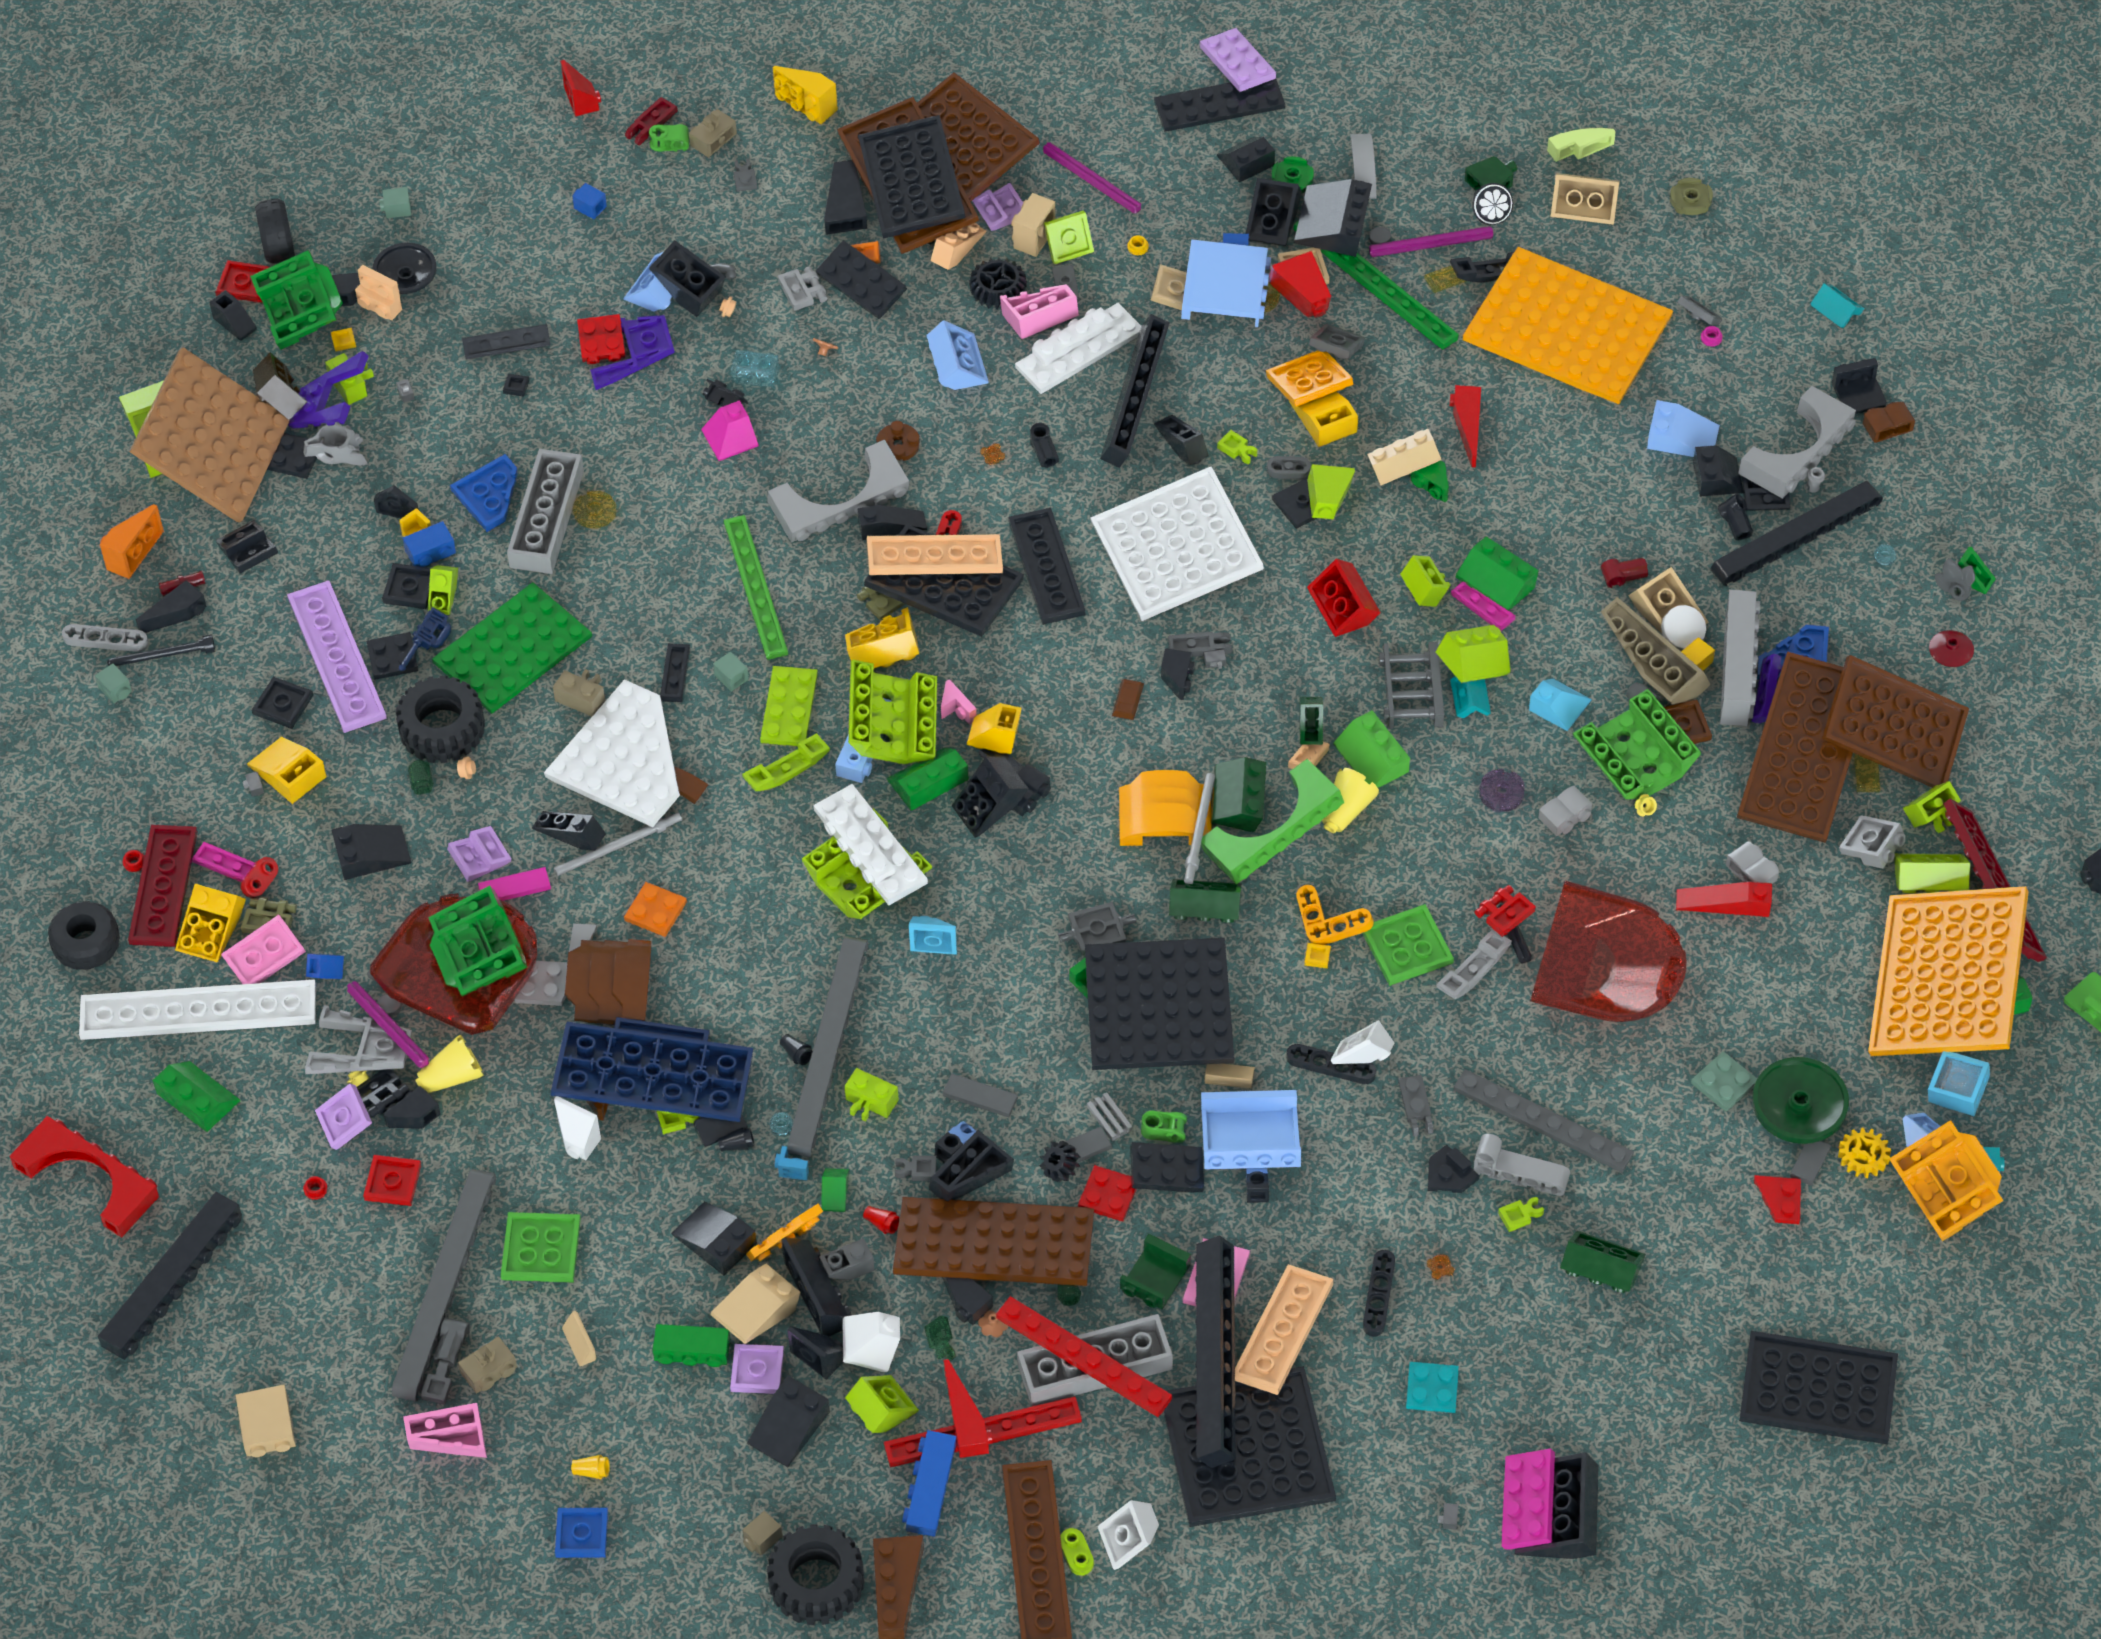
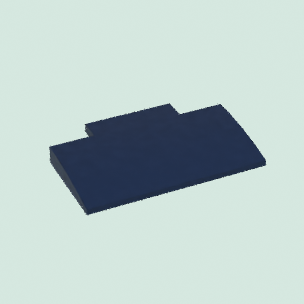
(653, 1068)

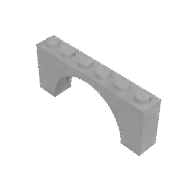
(1783, 471)
(802, 517)

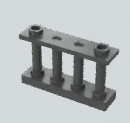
(1431, 676)

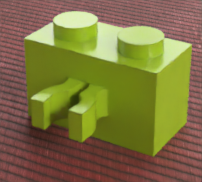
(353, 387)
(1424, 581)
(1931, 806)
(871, 1094)

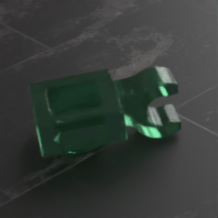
(938, 1335)

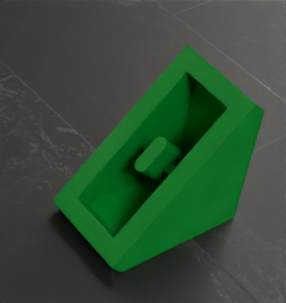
(1983, 576)
(834, 1189)

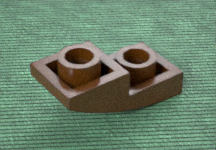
(689, 785)

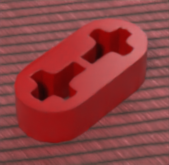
(944, 527)

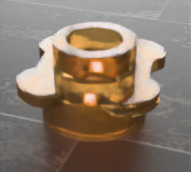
(992, 458)
(1440, 1260)

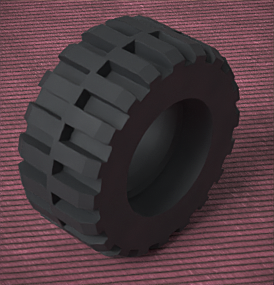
(446, 741)
(820, 1603)

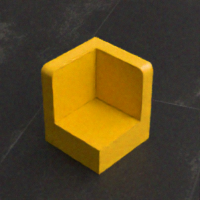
(413, 522)
(1699, 653)

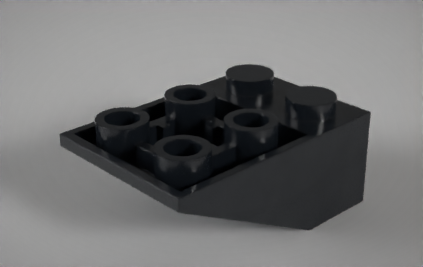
(989, 794)

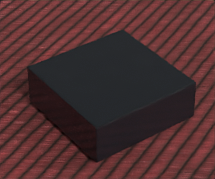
(516, 385)

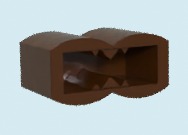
(1888, 421)

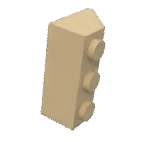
(1585, 198)
(1404, 456)

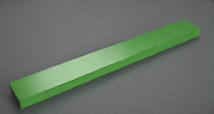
(755, 587)

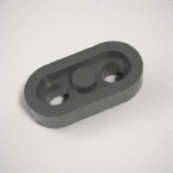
(1288, 467)

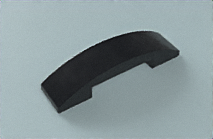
(1479, 271)

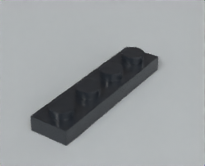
(506, 341)

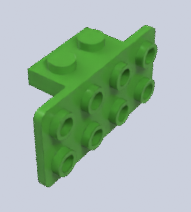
(2086, 999)

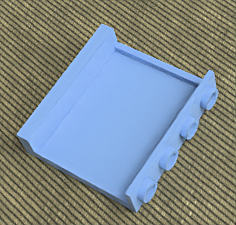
(1226, 280)
(1250, 1129)

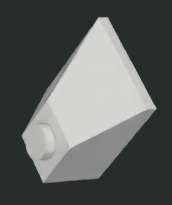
(1364, 1046)
(578, 1128)
(870, 1340)
(1128, 1531)

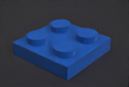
(581, 1533)

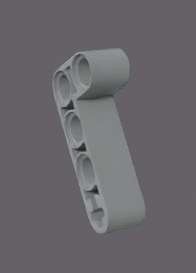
(1519, 1168)

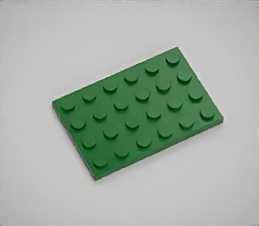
(513, 647)

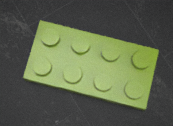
(788, 705)

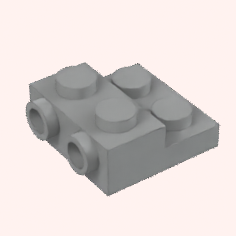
(1873, 841)

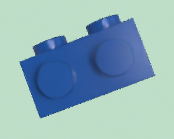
(429, 545)

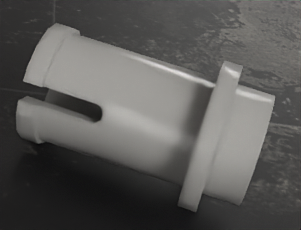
(1815, 477)

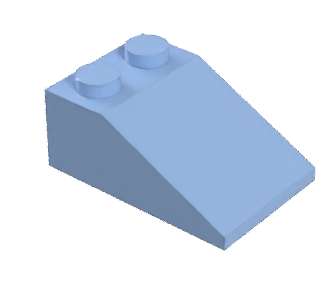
(1680, 430)

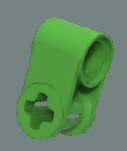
(671, 137)
(1164, 1126)

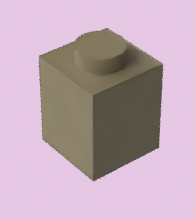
(761, 1533)

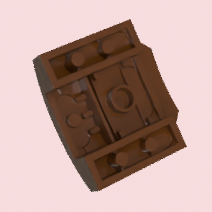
(608, 980)

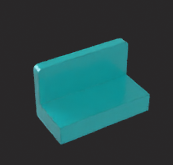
(1835, 305)
(1470, 697)

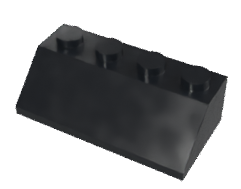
(815, 1285)

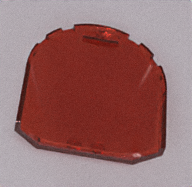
(1608, 957)
(413, 977)

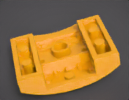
(1160, 806)
(1949, 1178)

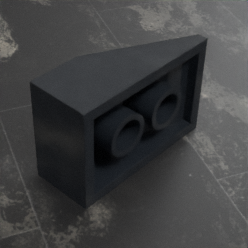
(1273, 211)
(687, 278)
(370, 848)
(716, 1236)
(789, 1421)

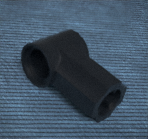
(1043, 445)
(1734, 513)

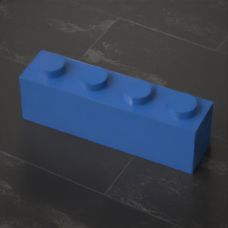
(930, 1483)

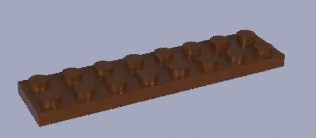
(1036, 1551)

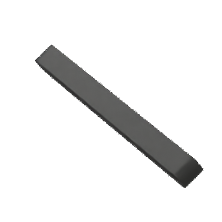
(826, 1047)
(442, 1285)

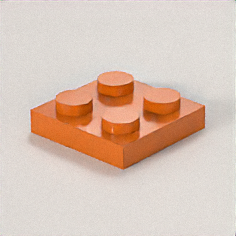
(655, 909)

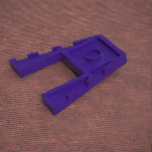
(647, 342)
(318, 391)

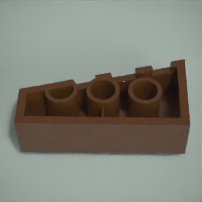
(896, 1575)

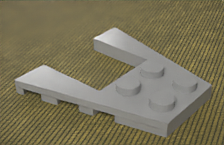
(548, 978)
(375, 1051)

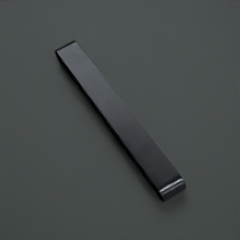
(1795, 533)

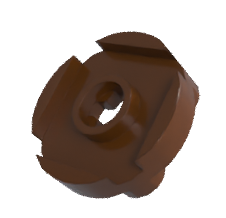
(900, 431)

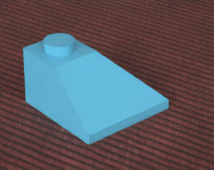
(1558, 703)
(932, 935)

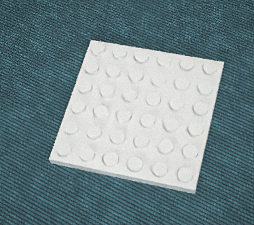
(1176, 543)

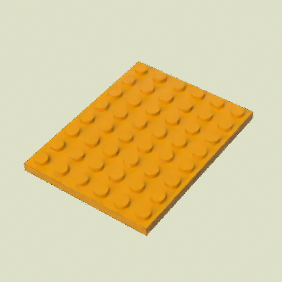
(1567, 325)
(1949, 972)

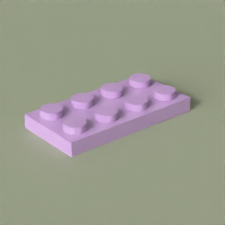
(1237, 59)

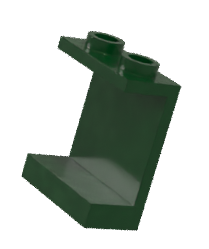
(1156, 1272)

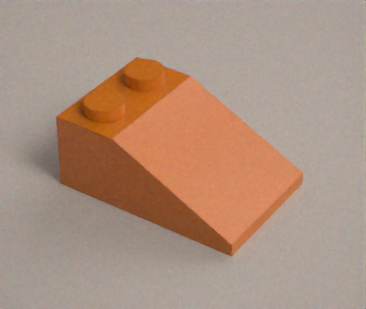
(131, 541)

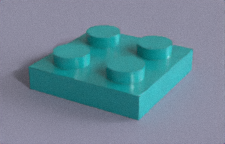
(1432, 1387)

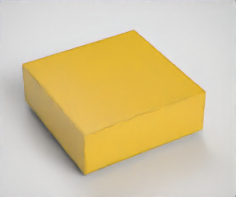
(343, 339)
(1317, 955)

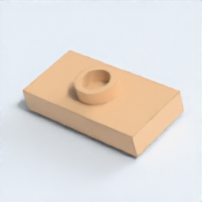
(1313, 753)

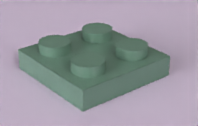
(1724, 1081)

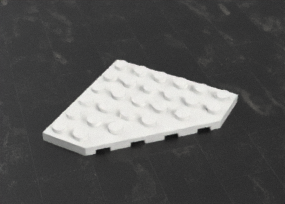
(622, 756)

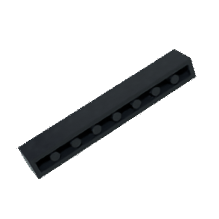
(1134, 391)
(170, 1276)

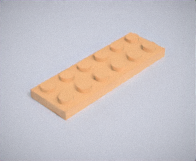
(934, 554)
(1282, 1329)

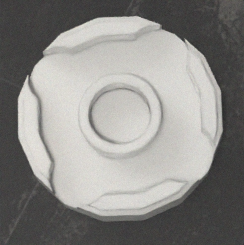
(1683, 626)

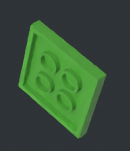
(1408, 945)
(540, 1247)

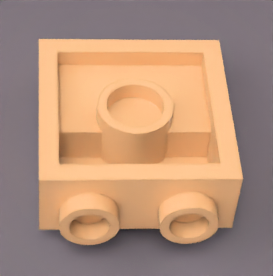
(378, 293)

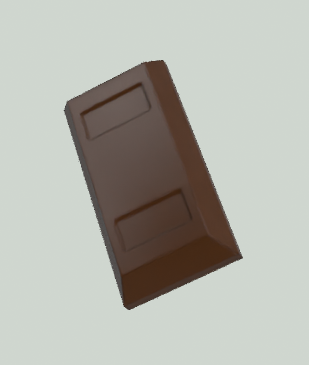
(1128, 699)

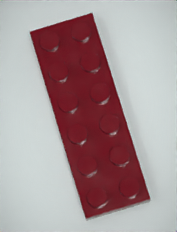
(163, 885)

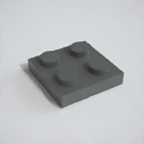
(1336, 341)

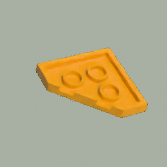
(799, 1225)

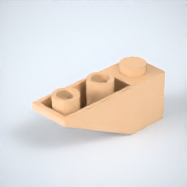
(954, 246)

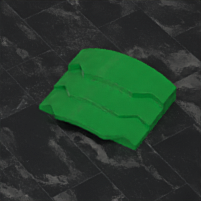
(297, 297)
(475, 942)

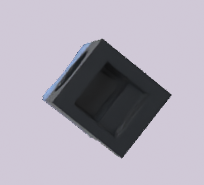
(952, 1141)
(1257, 1185)

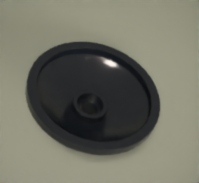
(407, 260)

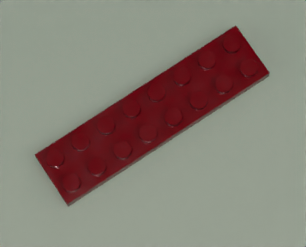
(1987, 866)

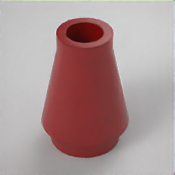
(883, 1219)

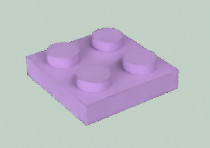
(343, 1116)
(757, 1368)

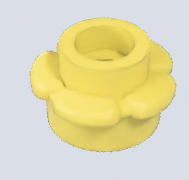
(1650, 805)
(357, 1077)

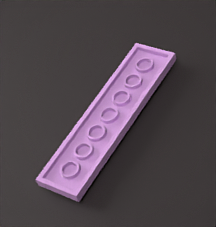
(336, 656)

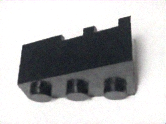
(970, 1168)

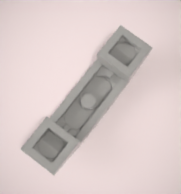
(1363, 160)
(1475, 966)

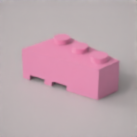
(1040, 310)
(447, 1431)

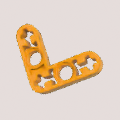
(1321, 924)

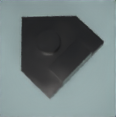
(394, 502)
(1450, 1171)

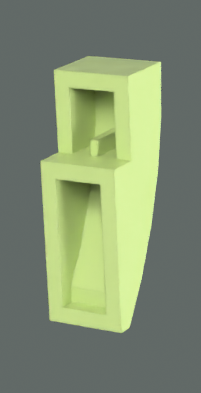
(1580, 142)

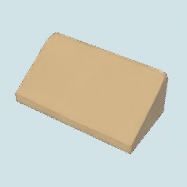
(1229, 1075)
(579, 1339)

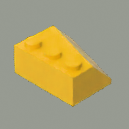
(884, 643)

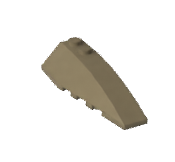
(1654, 656)

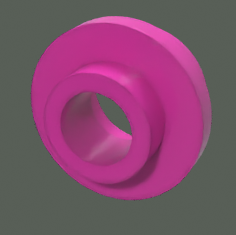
(1714, 332)

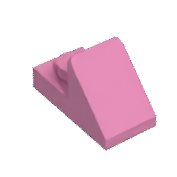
(955, 701)

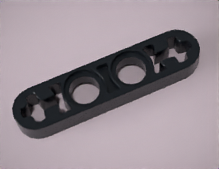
(1329, 1068)
(1379, 1293)

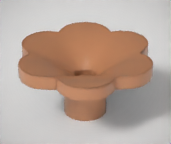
(824, 346)
(991, 1325)

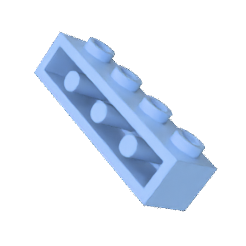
(853, 765)

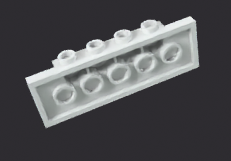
(1077, 346)
(870, 844)

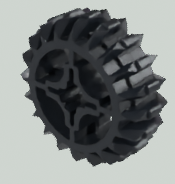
(996, 279)

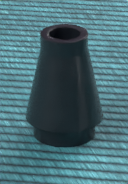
(796, 1049)
(737, 1140)

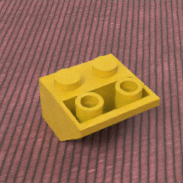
(995, 728)

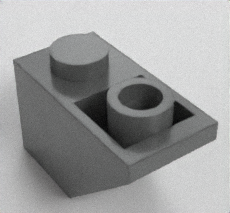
(848, 1261)

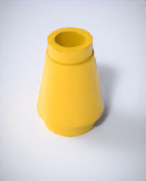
(591, 1467)

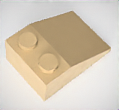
(1660, 596)
(757, 1304)

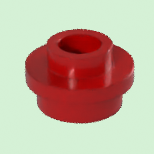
(131, 856)
(315, 1181)

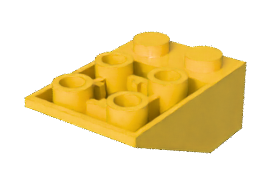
(806, 92)
(1328, 418)
(289, 768)
(209, 922)

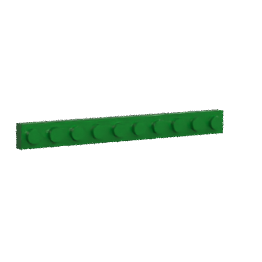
(1394, 297)

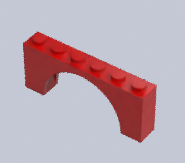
(55, 1143)

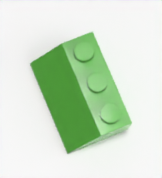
(1372, 750)

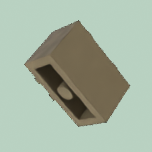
(712, 132)
(579, 692)
(487, 1365)

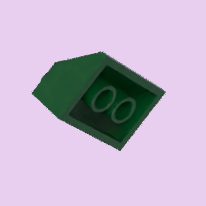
(1239, 793)
(1205, 900)
(1602, 1261)

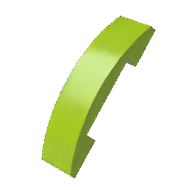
(779, 772)

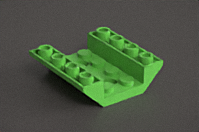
(1653, 743)

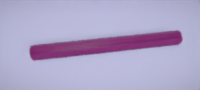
(1092, 178)
(1430, 241)
(388, 1024)

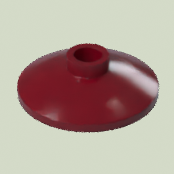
(1951, 655)

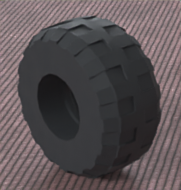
(274, 230)
(89, 951)

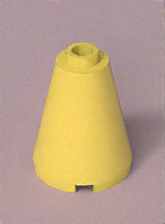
(1356, 796)
(450, 1067)

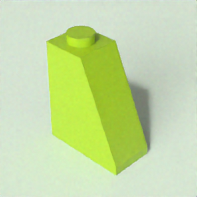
(1328, 489)

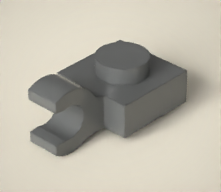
(438, 1386)

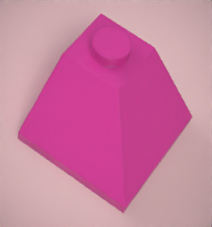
(730, 431)

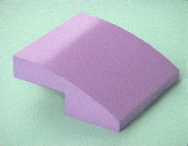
(998, 207)
(479, 853)

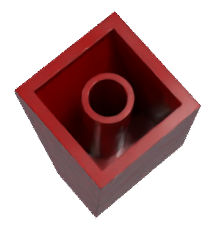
(1302, 284)

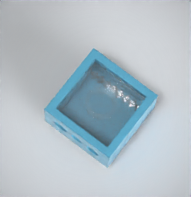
(1959, 1082)

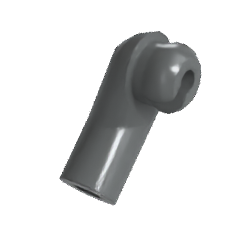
(728, 269)

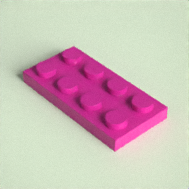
(1528, 1499)

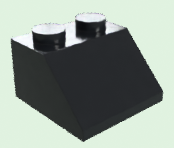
(1248, 158)
(1716, 471)

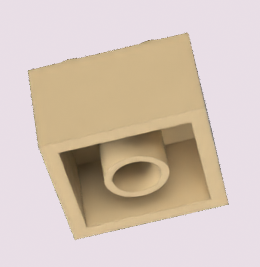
(1028, 224)

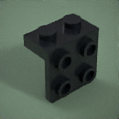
(1858, 385)

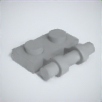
(796, 290)

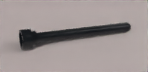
(205, 644)

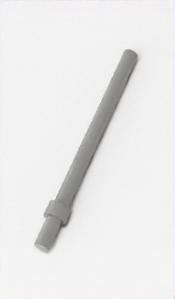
(659, 827)
(1192, 861)

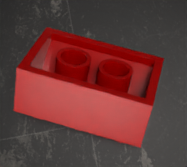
(1343, 598)

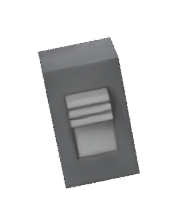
(405, 390)
(1215, 659)
(253, 783)
(1449, 1517)

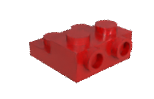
(601, 339)

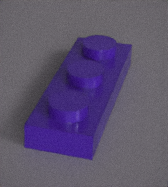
(1766, 687)

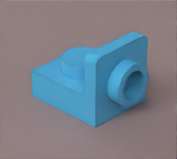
(791, 1168)

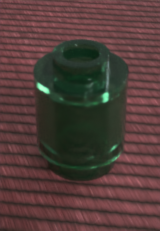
(420, 777)

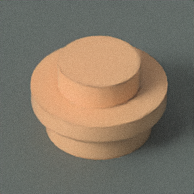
(727, 307)
(466, 767)

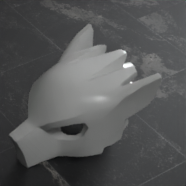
(338, 445)

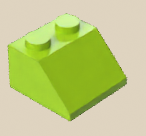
(880, 1403)

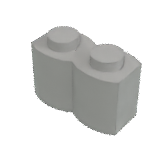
(1565, 811)
(1751, 866)

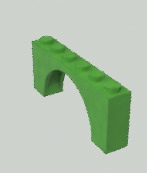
(1244, 855)

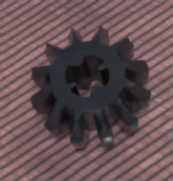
(1060, 1161)

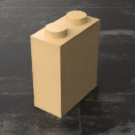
(265, 1421)

